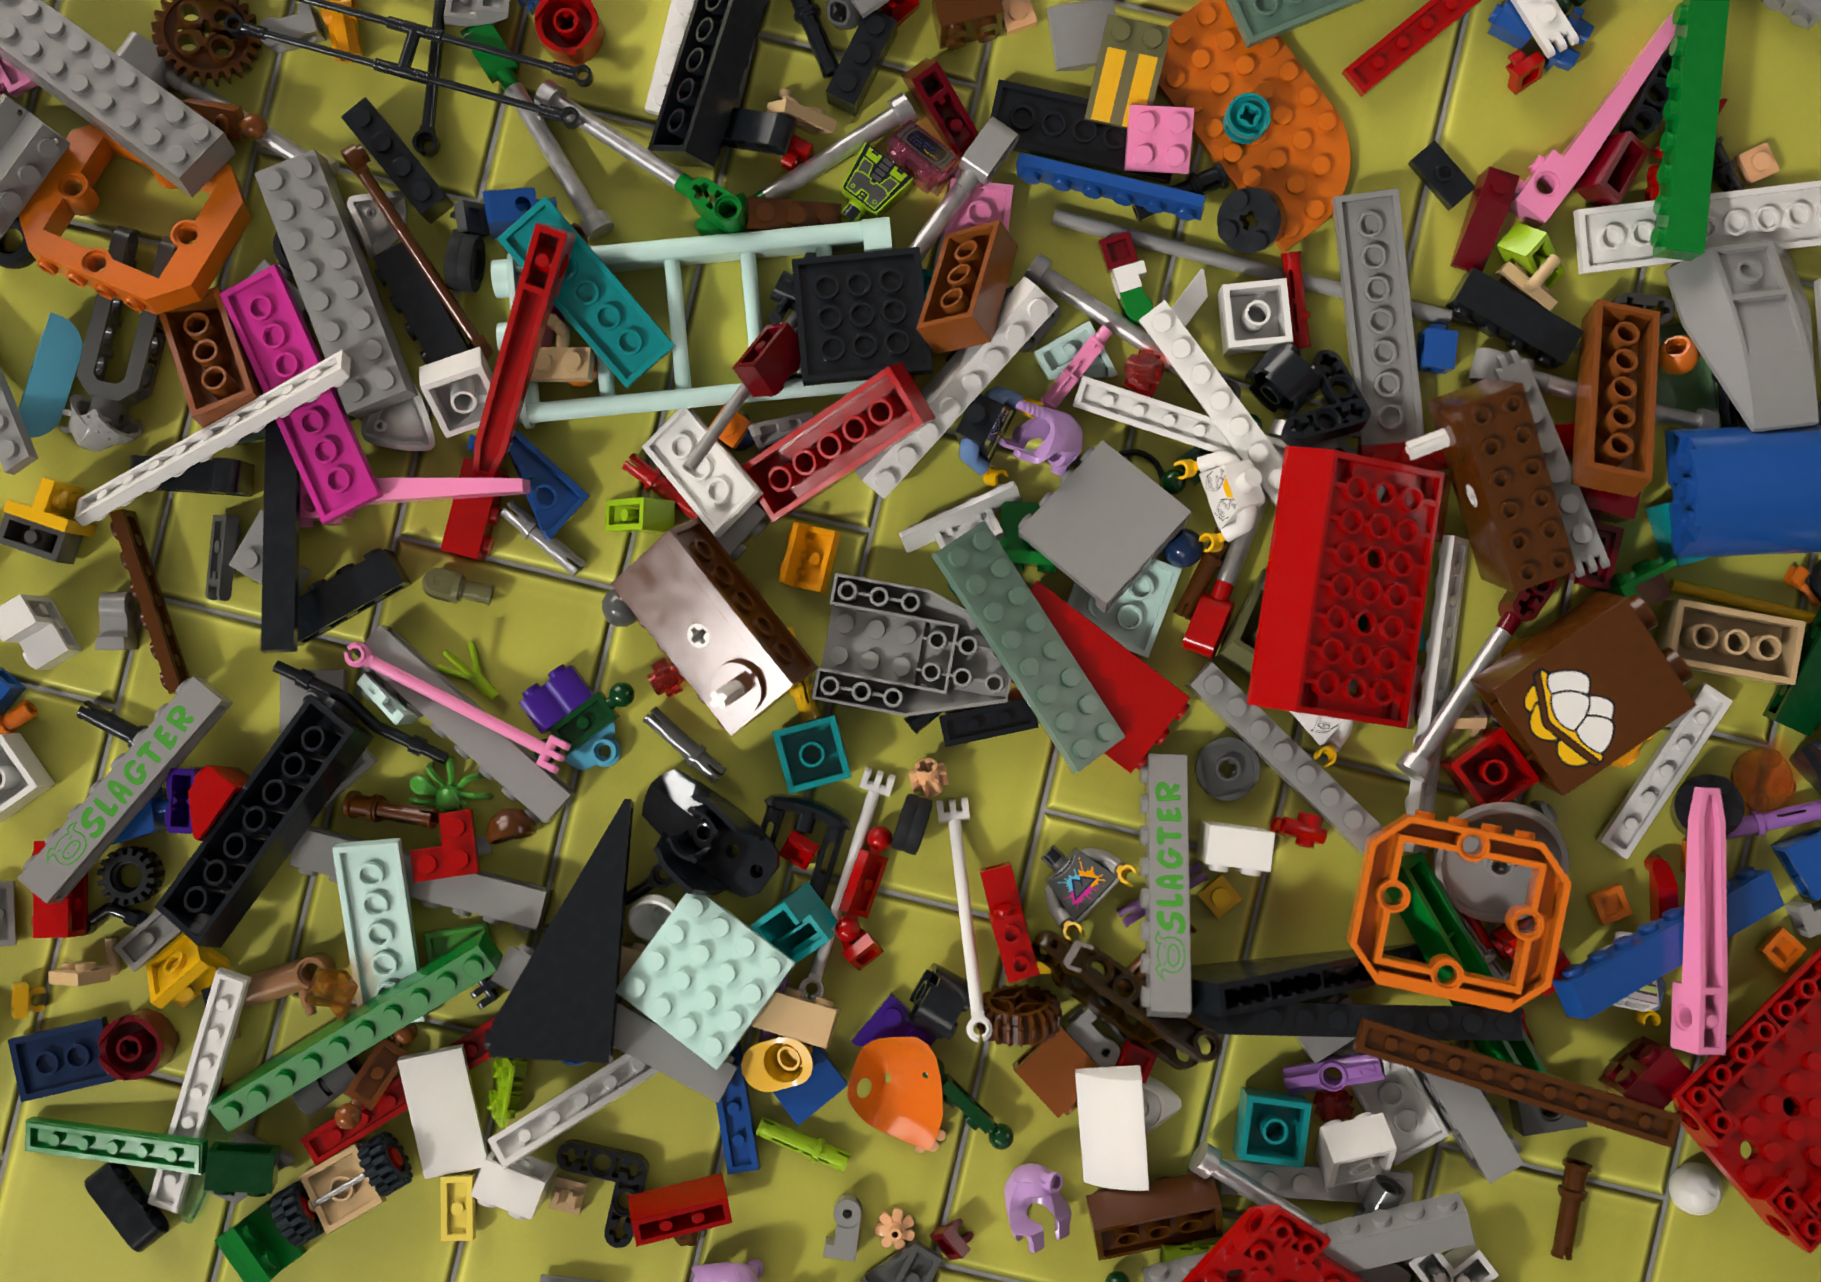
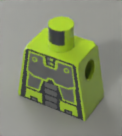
(873, 185)

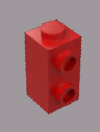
(1000, 886)
(1013, 942)

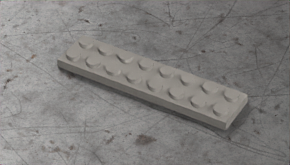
(1379, 313)

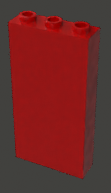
(1130, 689)

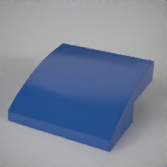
(820, 1087)

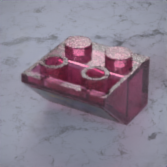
(922, 157)

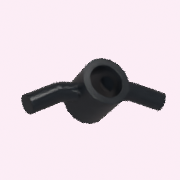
(784, 296)

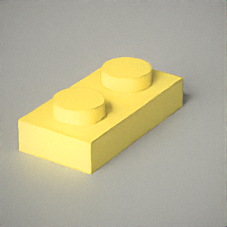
(457, 1207)

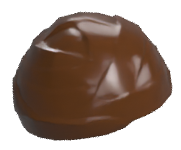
(509, 825)

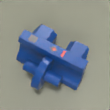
(1567, 58)

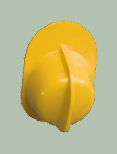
(777, 1064)

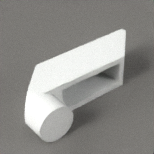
(1191, 298)

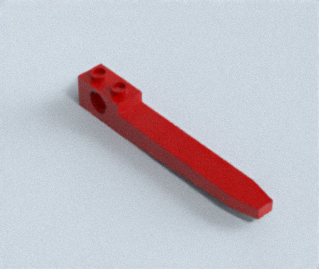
(526, 325)

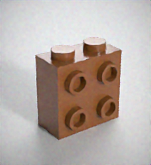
(1051, 1071)

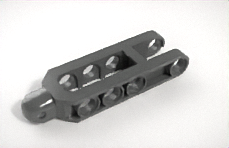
(111, 398)

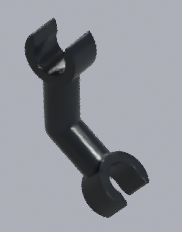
(129, 915)

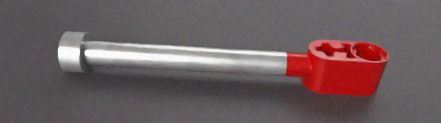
(1215, 609)

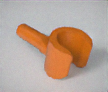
(1796, 578)

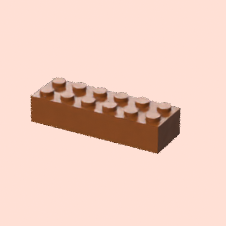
(1616, 399)

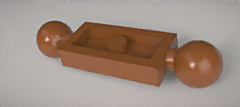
(230, 119)
(374, 1077)

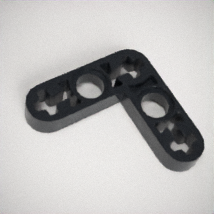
(1337, 410)
(623, 1180)

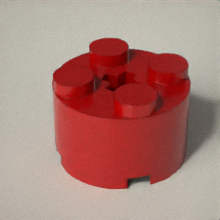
(570, 45)

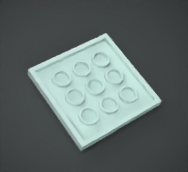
(705, 977)

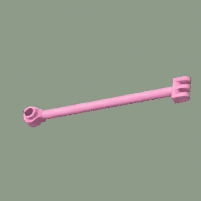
(546, 750)

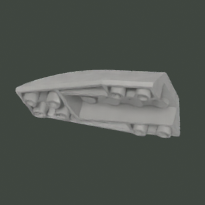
(1752, 330)

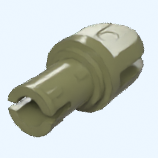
(453, 587)

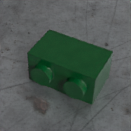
(242, 1168)

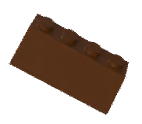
(1166, 1214)

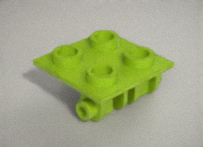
(504, 1098)

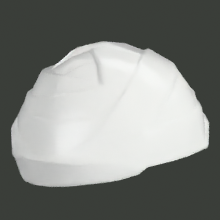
(649, 915)
(1696, 1188)

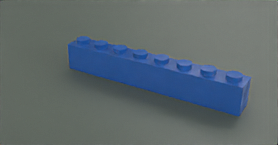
(1657, 948)

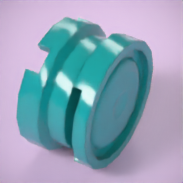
(1246, 118)

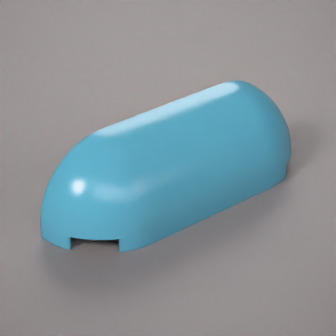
(51, 376)

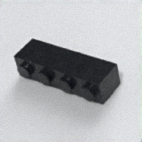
(397, 160)
(420, 304)
(1513, 319)
(349, 593)

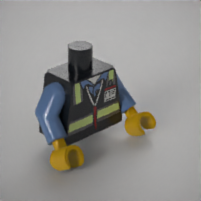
(982, 426)

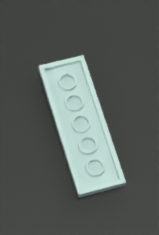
(376, 914)

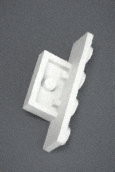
(953, 523)

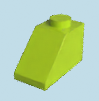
(1529, 249)
(639, 515)

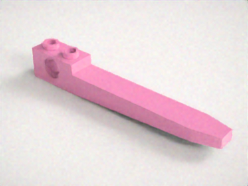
(1563, 170)
(423, 489)
(1701, 997)

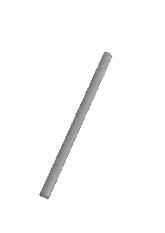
(722, 420)

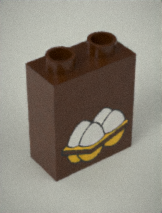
(1586, 689)

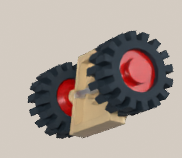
(341, 1189)

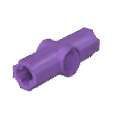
(1311, 1077)

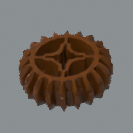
(1021, 1015)

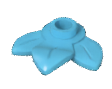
(590, 752)

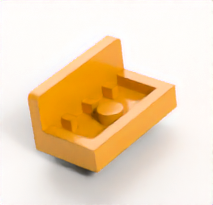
(809, 557)

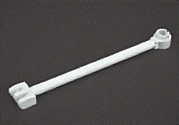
(874, 791)
(954, 820)

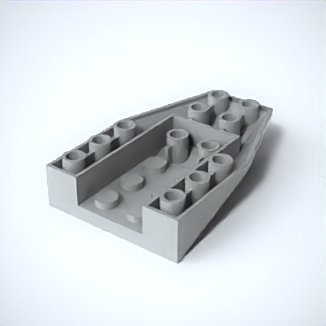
(905, 652)

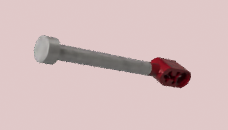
(1531, 602)

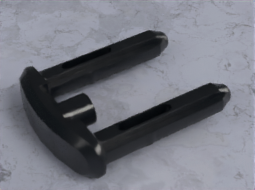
(808, 812)

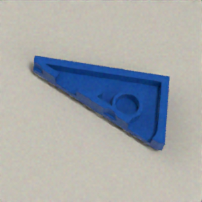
(553, 493)

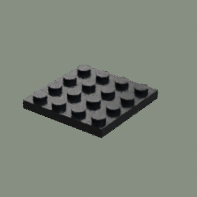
(859, 315)

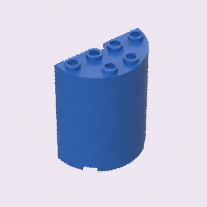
(1744, 491)

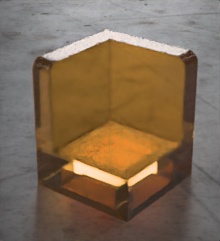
(332, 989)

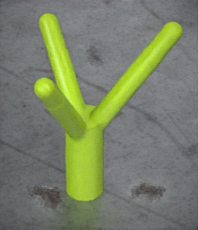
(475, 677)

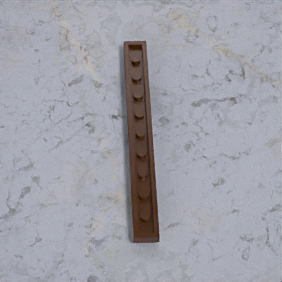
(1517, 1082)

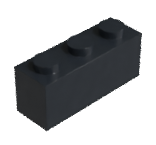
(861, 62)

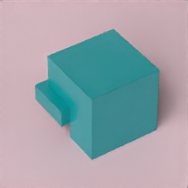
(797, 923)

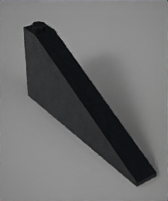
(1269, 982)
(568, 988)

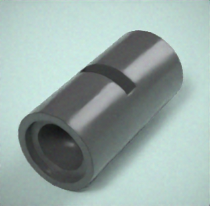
(326, 1088)
(1382, 1194)

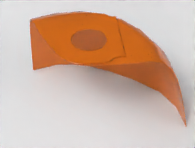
(909, 1104)

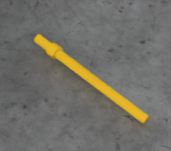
(1740, 601)

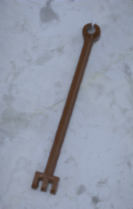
(357, 160)

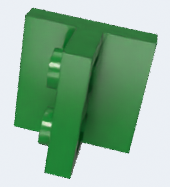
(258, 1247)

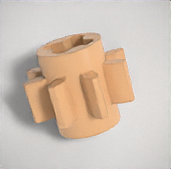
(928, 777)

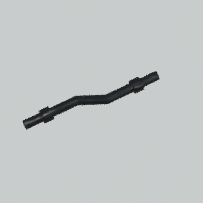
(306, 679)

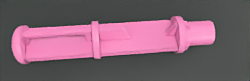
(1076, 368)

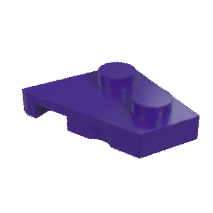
(890, 1022)

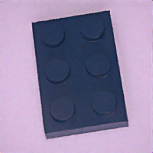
(58, 1059)

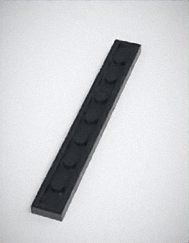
(280, 546)

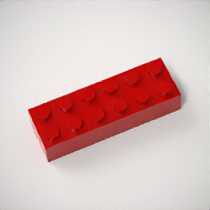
(839, 441)

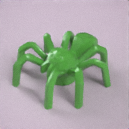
(448, 796)

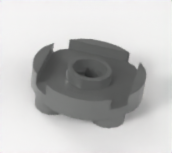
(1242, 778)

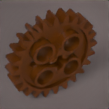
(203, 61)

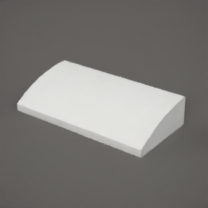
(1112, 1127)

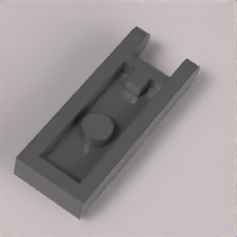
(222, 549)

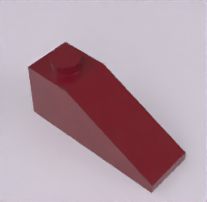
(941, 105)
(1484, 218)

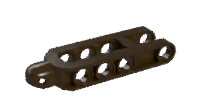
(1156, 1034)

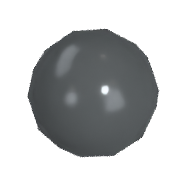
(843, 14)
(616, 611)

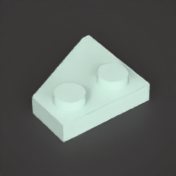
(1058, 354)
(391, 705)

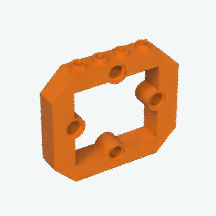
(70, 192)
(1535, 947)

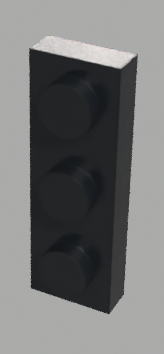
(987, 722)

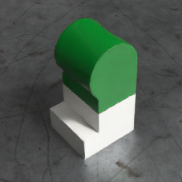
(1129, 291)

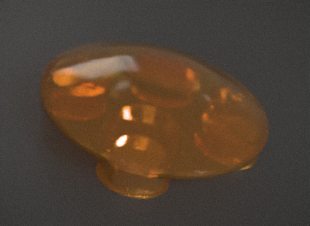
(1763, 779)

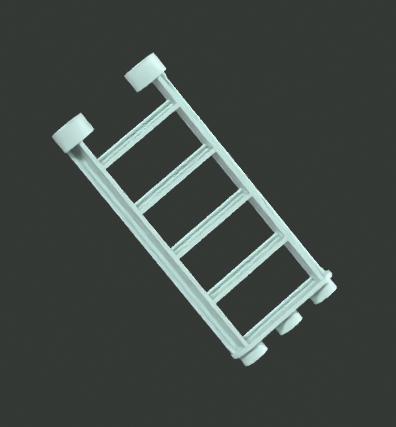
(868, 234)

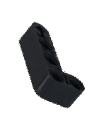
(214, 476)

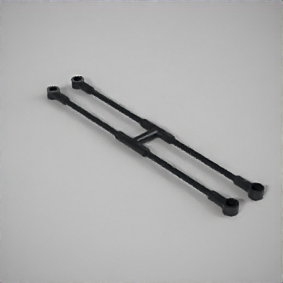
(403, 67)

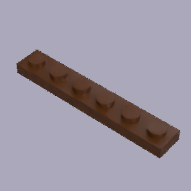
(148, 593)

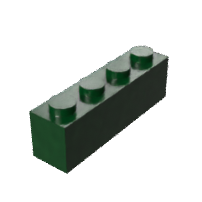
(1800, 704)

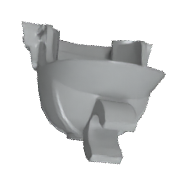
(92, 429)

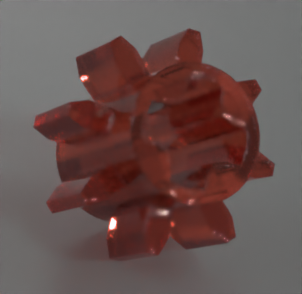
(1144, 369)
(665, 678)
(1333, 1105)

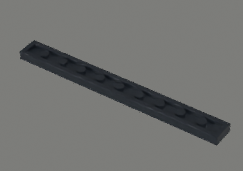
(1344, 1020)

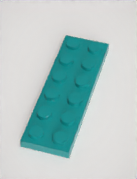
(595, 300)

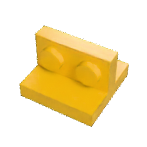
(53, 507)
(182, 972)

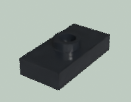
(1441, 175)

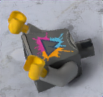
(1080, 883)

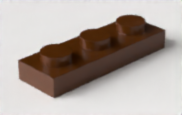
(778, 213)

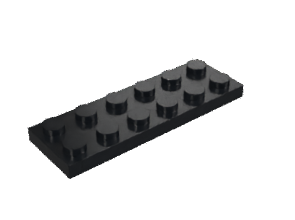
(1055, 128)

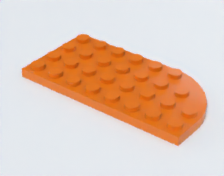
(1306, 143)

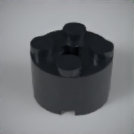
(1234, 227)
(1284, 380)
(1731, 799)
(938, 1002)

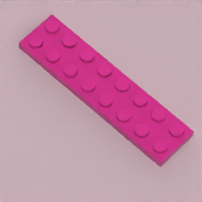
(316, 431)

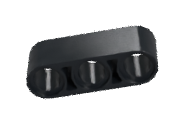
(1643, 106)
(759, 131)
(125, 1206)

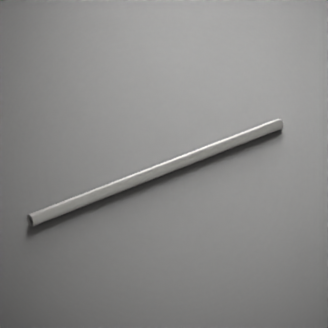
(1224, 260)

